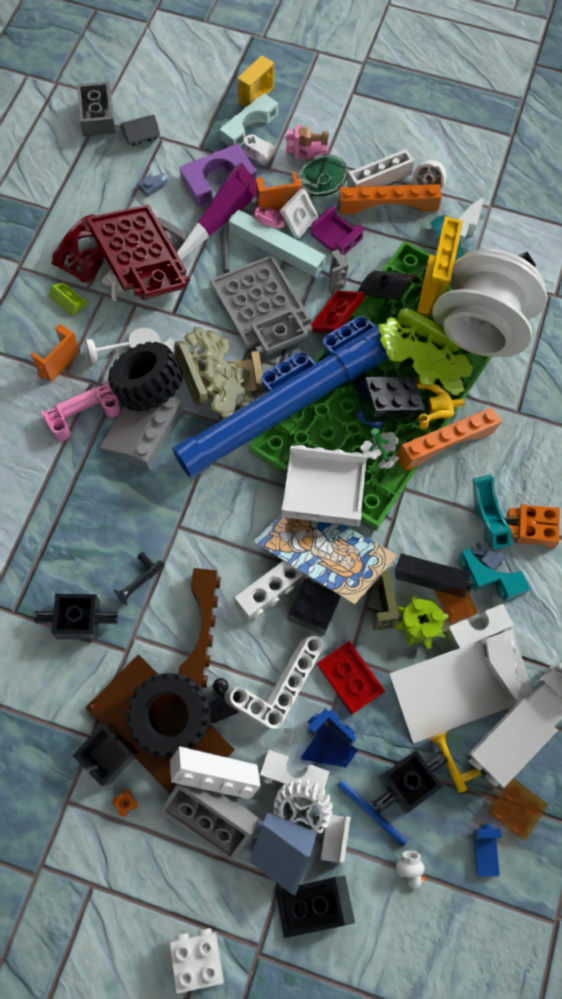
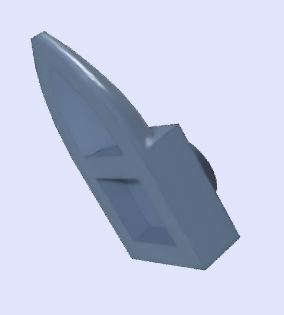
(152, 184)

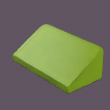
(67, 298)

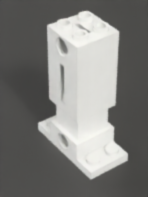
(521, 731)

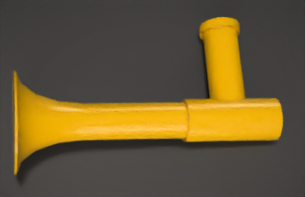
(458, 779)

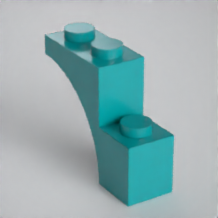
(486, 506)
(507, 584)

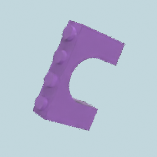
(194, 173)

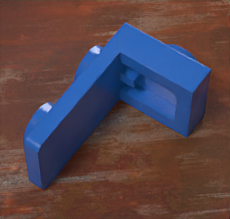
(317, 721)
(486, 850)

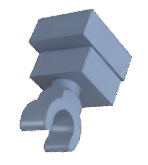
(488, 559)

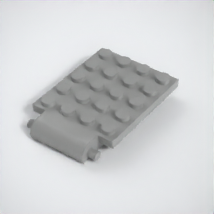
(263, 306)

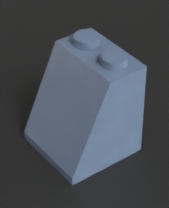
(282, 850)

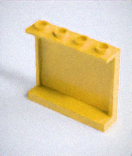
(440, 267)

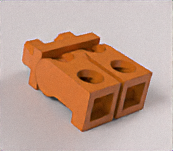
(535, 525)

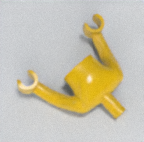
(439, 406)

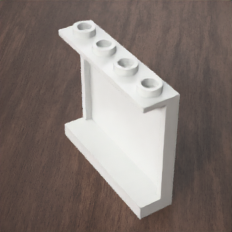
(324, 485)

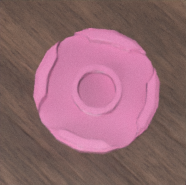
(269, 217)

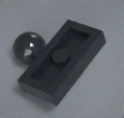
(219, 707)

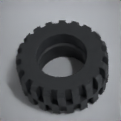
(145, 376)
(140, 708)

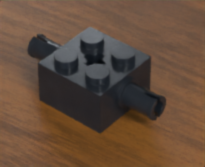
(83, 627)
(424, 782)

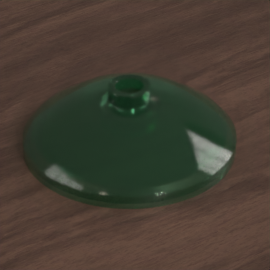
(323, 175)

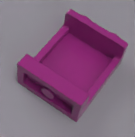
(336, 232)

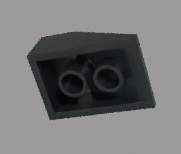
(315, 907)

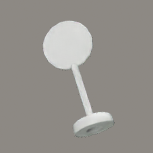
(138, 336)

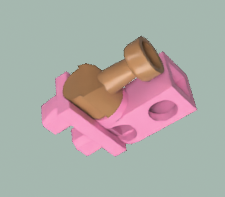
(305, 143)

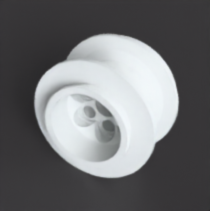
(491, 303)

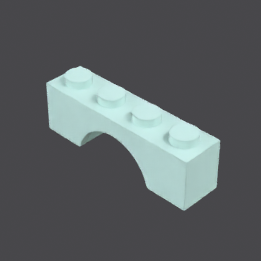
(260, 111)

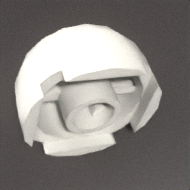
(429, 173)

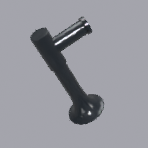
(153, 569)

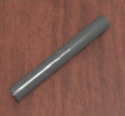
(225, 250)

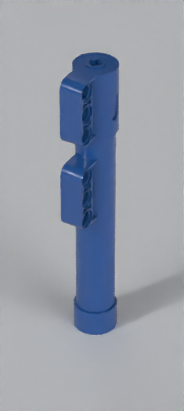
(288, 389)

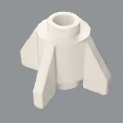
(110, 280)

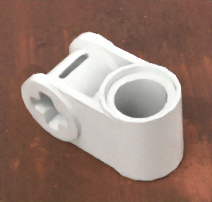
(259, 150)

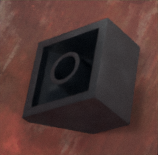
(140, 129)

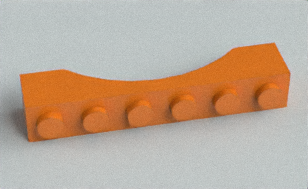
(421, 197)
(423, 448)

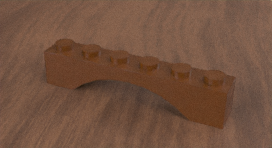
(204, 588)

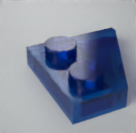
(329, 749)

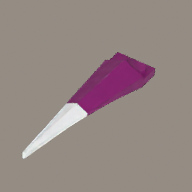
(234, 194)

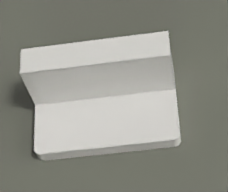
(335, 839)

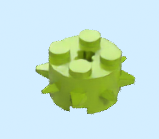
(432, 618)

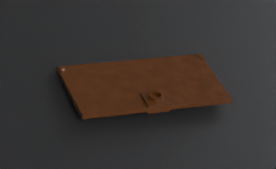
(167, 714)

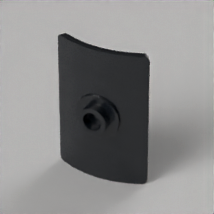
(385, 284)

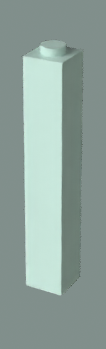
(277, 243)

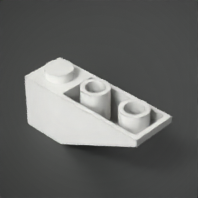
(499, 658)

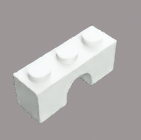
(495, 622)
(275, 771)

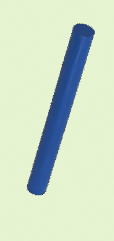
(369, 810)

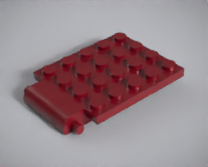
(139, 252)

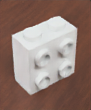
(196, 961)

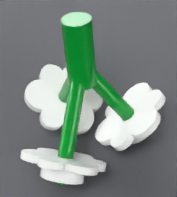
(386, 443)

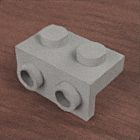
(338, 271)

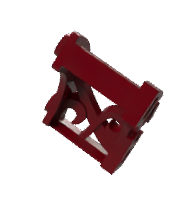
(70, 247)

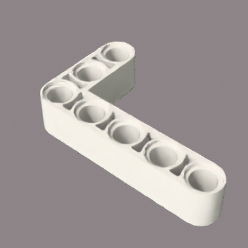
(281, 688)

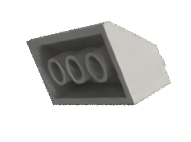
(211, 818)

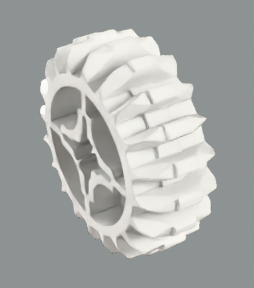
(302, 799)

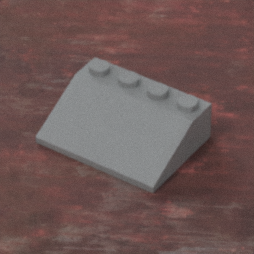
(141, 435)

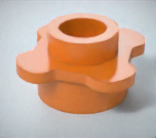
(131, 803)

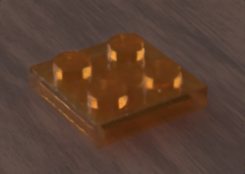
(518, 809)

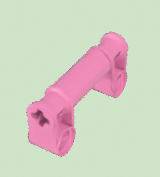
(56, 416)

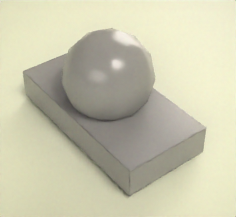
(172, 232)

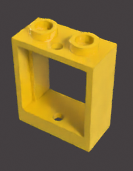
(255, 81)

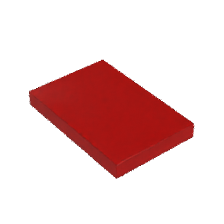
(337, 311)
(350, 677)

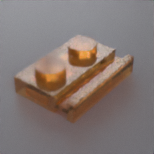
(457, 607)

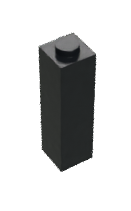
(433, 575)

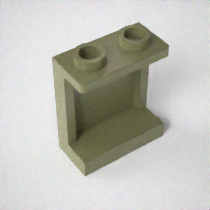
(389, 616)

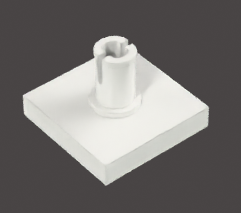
(299, 213)

